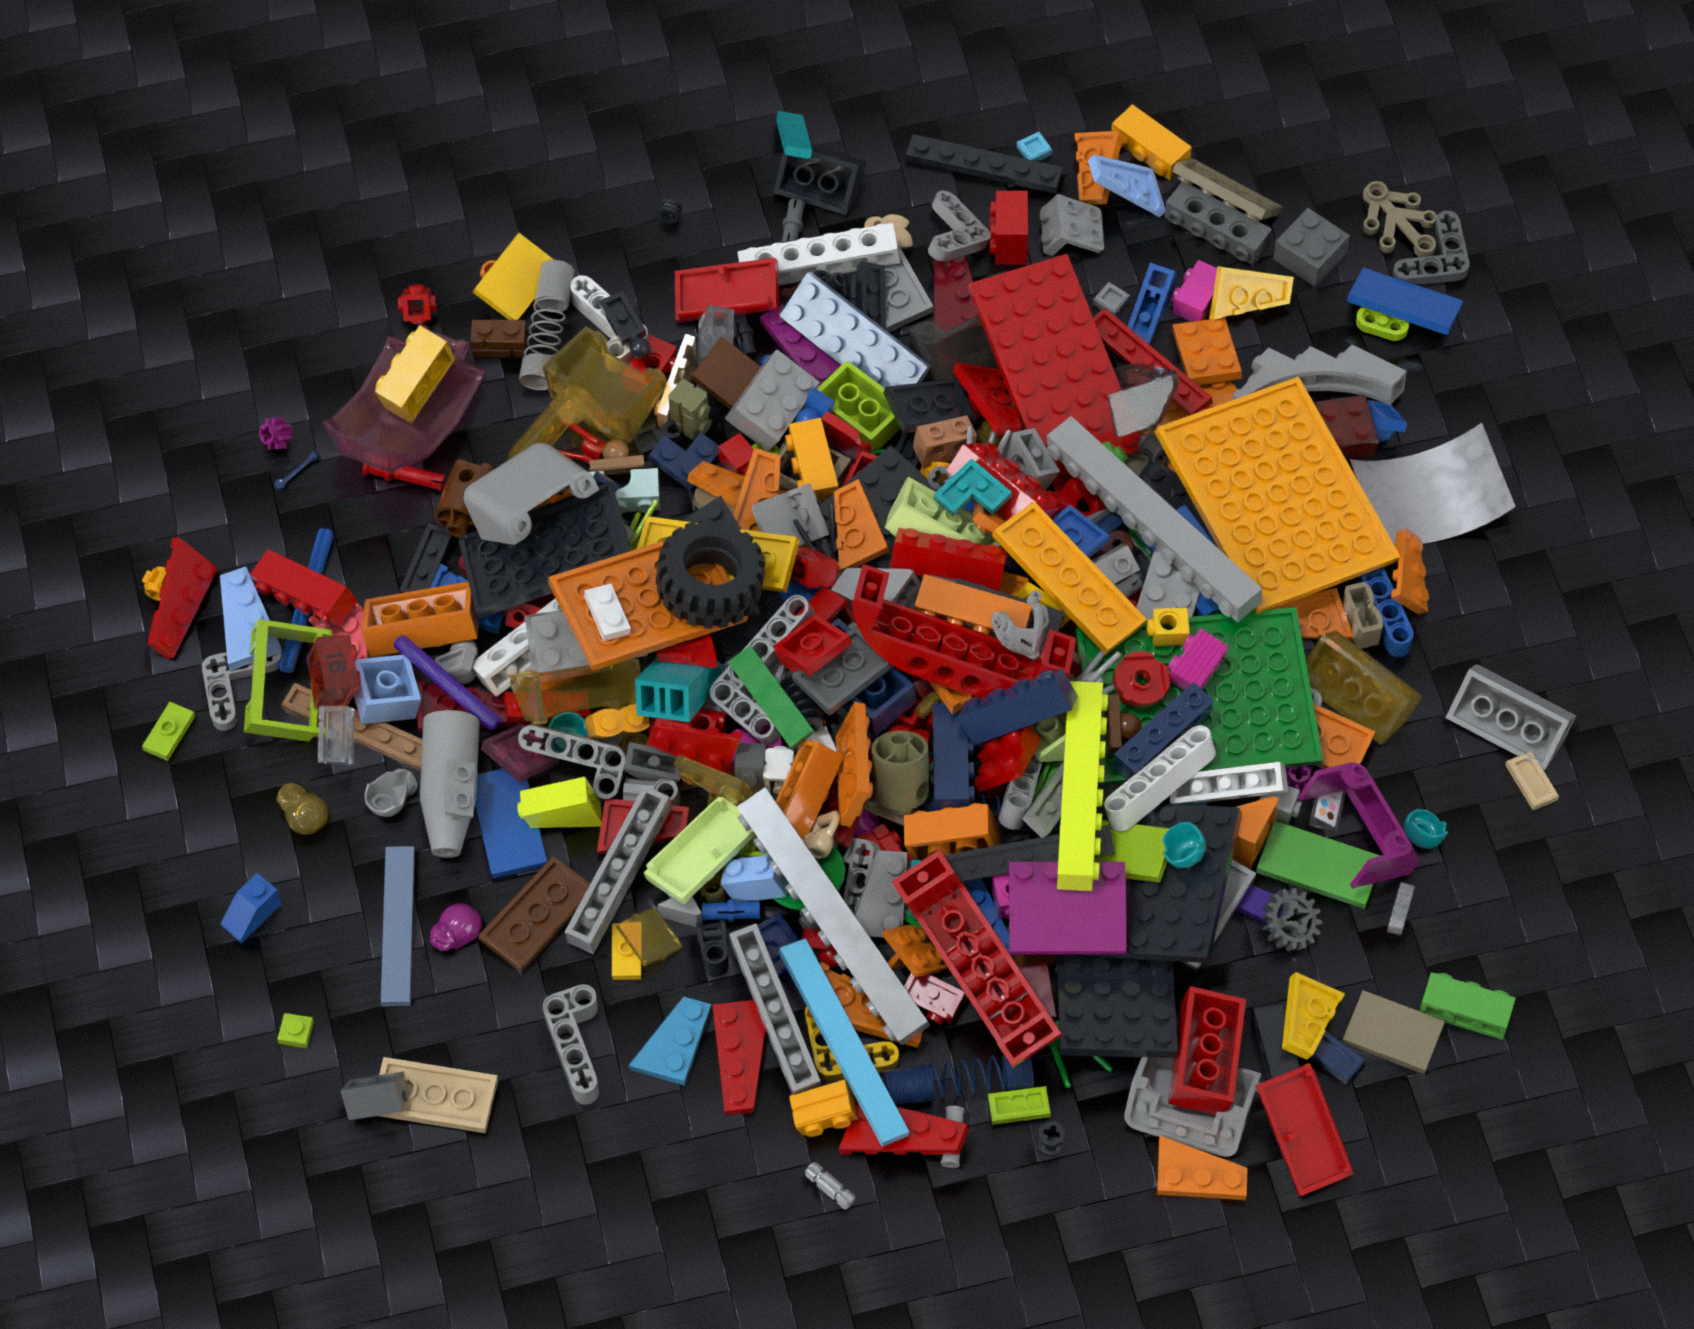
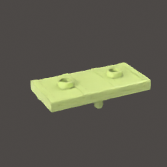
(699, 851)

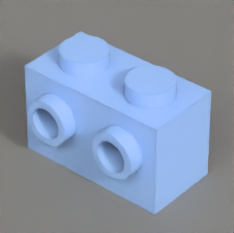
(752, 879)

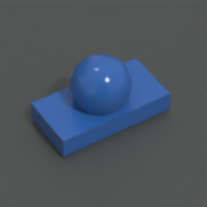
(815, 406)
(1386, 420)

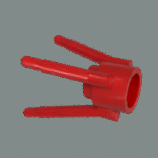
(591, 446)

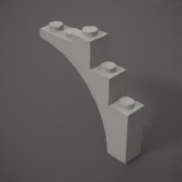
(1350, 372)

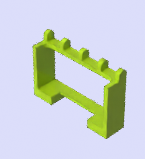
(258, 648)

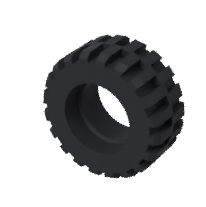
(716, 545)

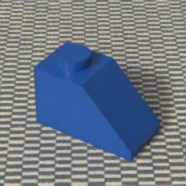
(250, 907)

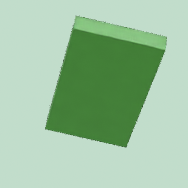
(1315, 863)

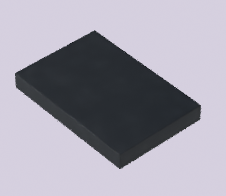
(927, 403)

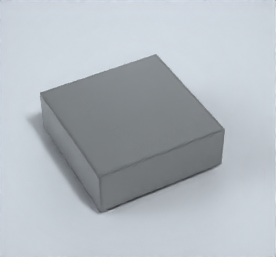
(1111, 298)

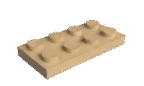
(444, 1095)

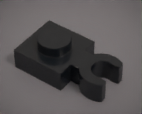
(649, 437)

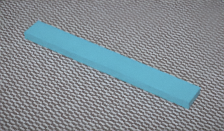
(843, 1042)

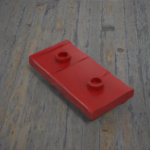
(735, 286)
(1304, 1129)

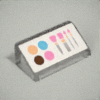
(1327, 811)

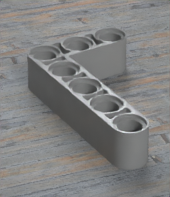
(730, 681)
(1019, 795)

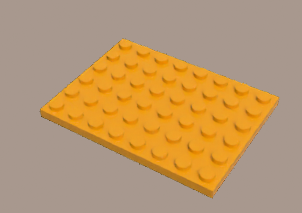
(1277, 493)

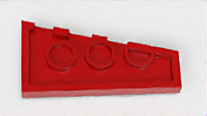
(989, 395)
(184, 589)
(926, 1135)

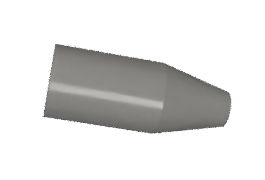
(449, 778)

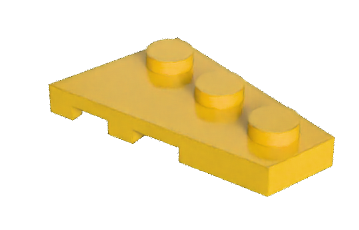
(1307, 1014)

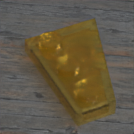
(713, 781)

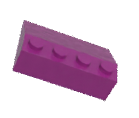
(1066, 920)

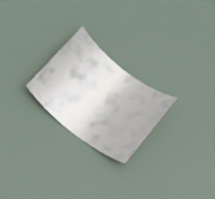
(1438, 489)

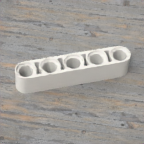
(1159, 778)

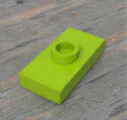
(168, 731)
(1019, 1105)

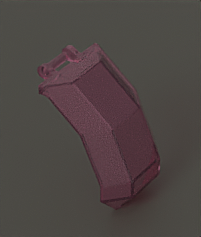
(385, 440)

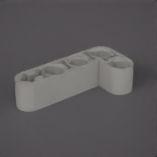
(572, 754)
(574, 1047)

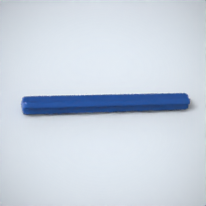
(316, 563)

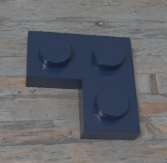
(679, 462)

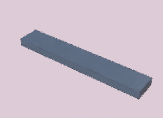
(398, 926)

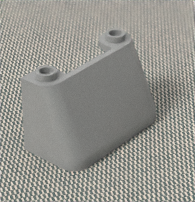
(506, 494)
(1150, 1112)

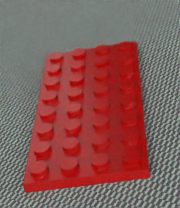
(1050, 350)

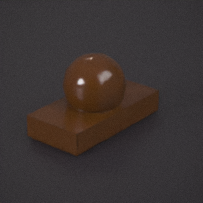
(1119, 726)

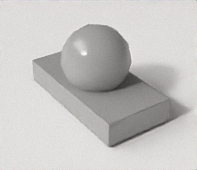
(459, 663)

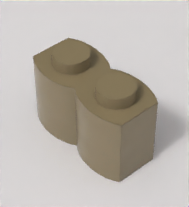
(1362, 615)

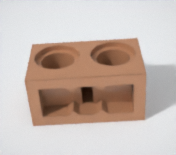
(941, 440)

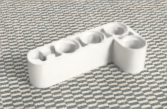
(586, 299)

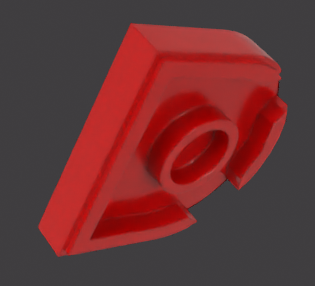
(843, 436)

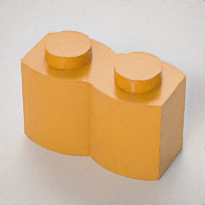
(613, 722)

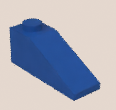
(1152, 301)

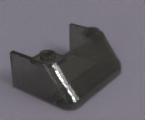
(1143, 397)

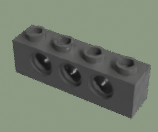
(1231, 223)

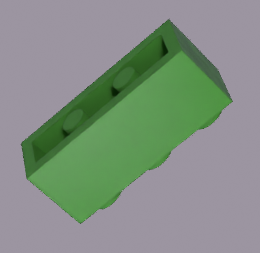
(1467, 1005)

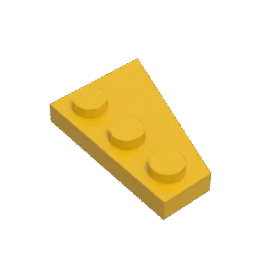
(1246, 290)

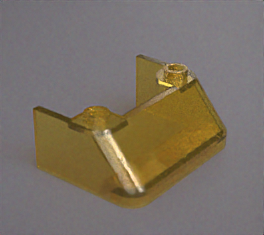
(566, 409)
(574, 689)

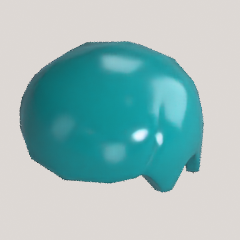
(569, 723)
(1424, 829)
(1184, 845)

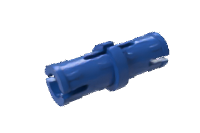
(730, 910)

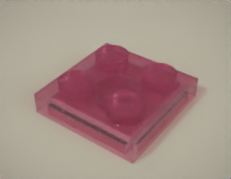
(515, 760)

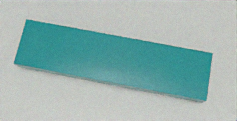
(794, 135)

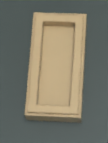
(1532, 781)

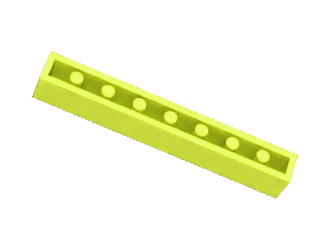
(1080, 789)

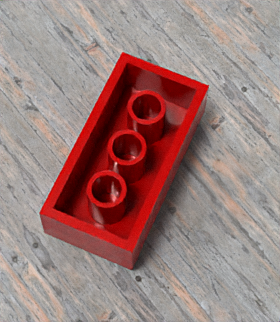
(1023, 487)
(1207, 1051)

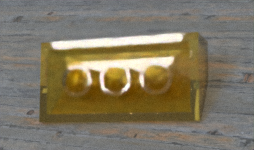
(1359, 686)

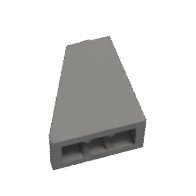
(900, 586)

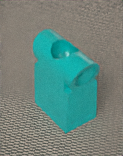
(674, 689)

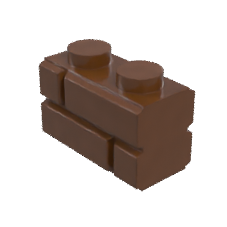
(498, 338)

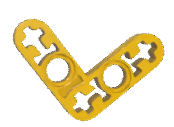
(836, 1073)

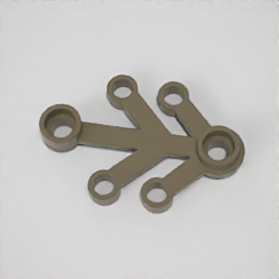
(1398, 217)

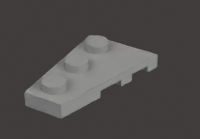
(880, 902)

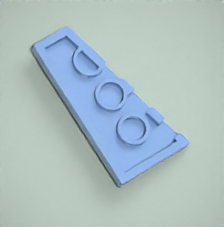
(240, 613)

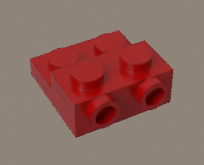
(811, 645)
(1006, 757)

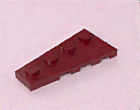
(951, 296)

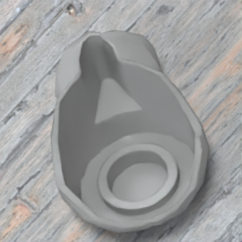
(389, 792)

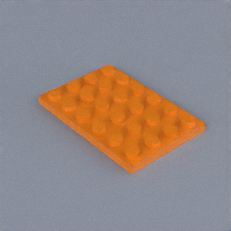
(636, 589)

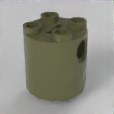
(900, 771)

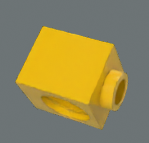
(1176, 618)

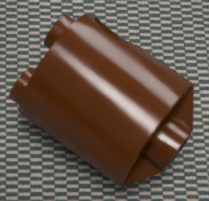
(451, 508)

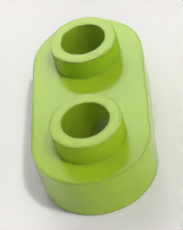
(1381, 324)

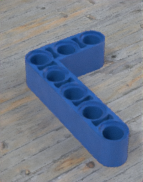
(1392, 628)

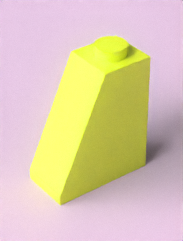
(561, 805)

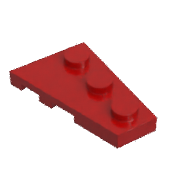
(699, 745)

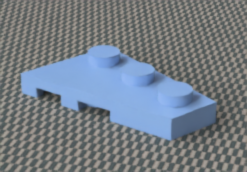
(1129, 181)

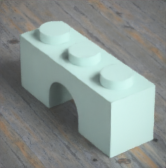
(640, 491)

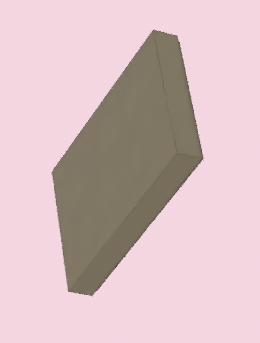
(1393, 1032)

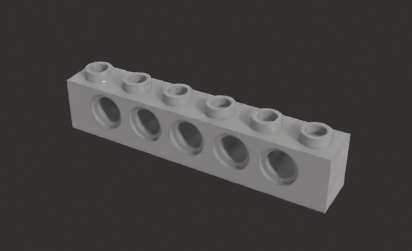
(618, 869)
(774, 1009)

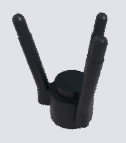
(827, 545)

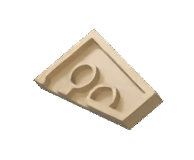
(683, 369)

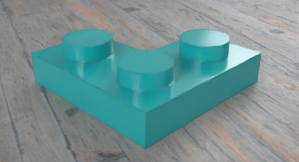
(970, 483)

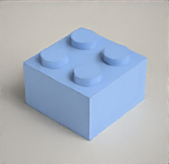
(386, 689)

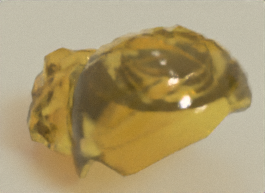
(302, 810)

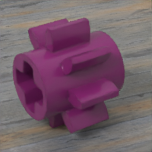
(276, 433)
(1298, 772)

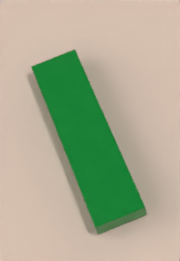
(771, 697)

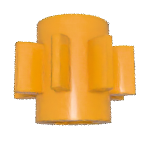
(154, 581)

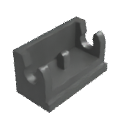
(375, 1095)

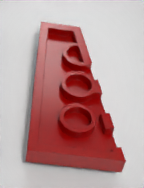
(740, 1052)

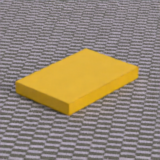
(513, 278)

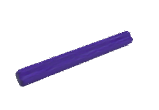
(447, 682)

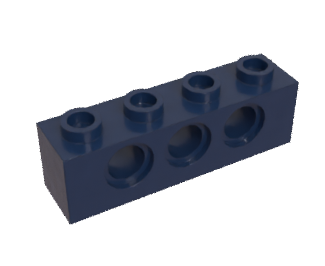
(1164, 729)

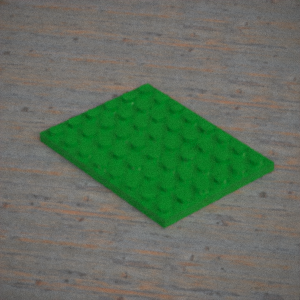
(1258, 691)

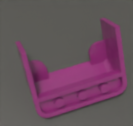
(1398, 853)

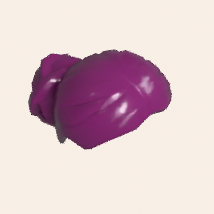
(456, 927)

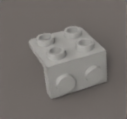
(1072, 223)
(777, 514)

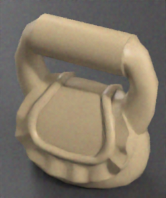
(821, 840)

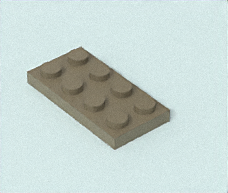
(1232, 192)

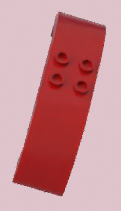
(945, 650)
(977, 958)

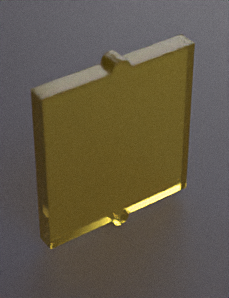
(649, 936)

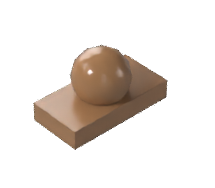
(616, 460)

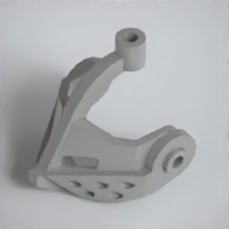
(1011, 635)

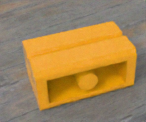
(824, 1108)

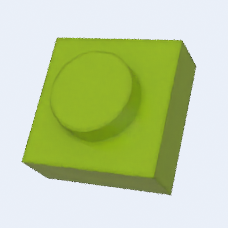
(295, 1030)

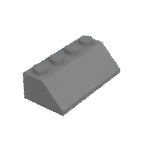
(1510, 715)

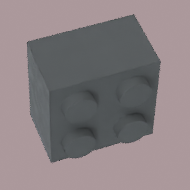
(1311, 247)

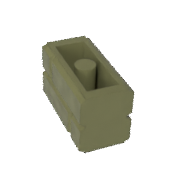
(689, 409)

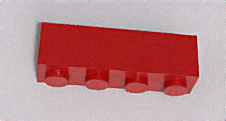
(948, 558)
(302, 588)

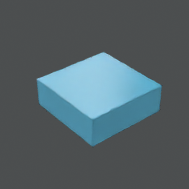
(1034, 147)

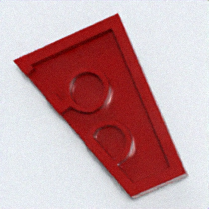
(615, 813)

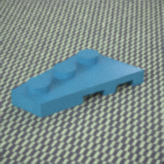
(675, 1043)

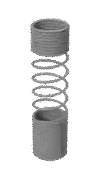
(551, 296)

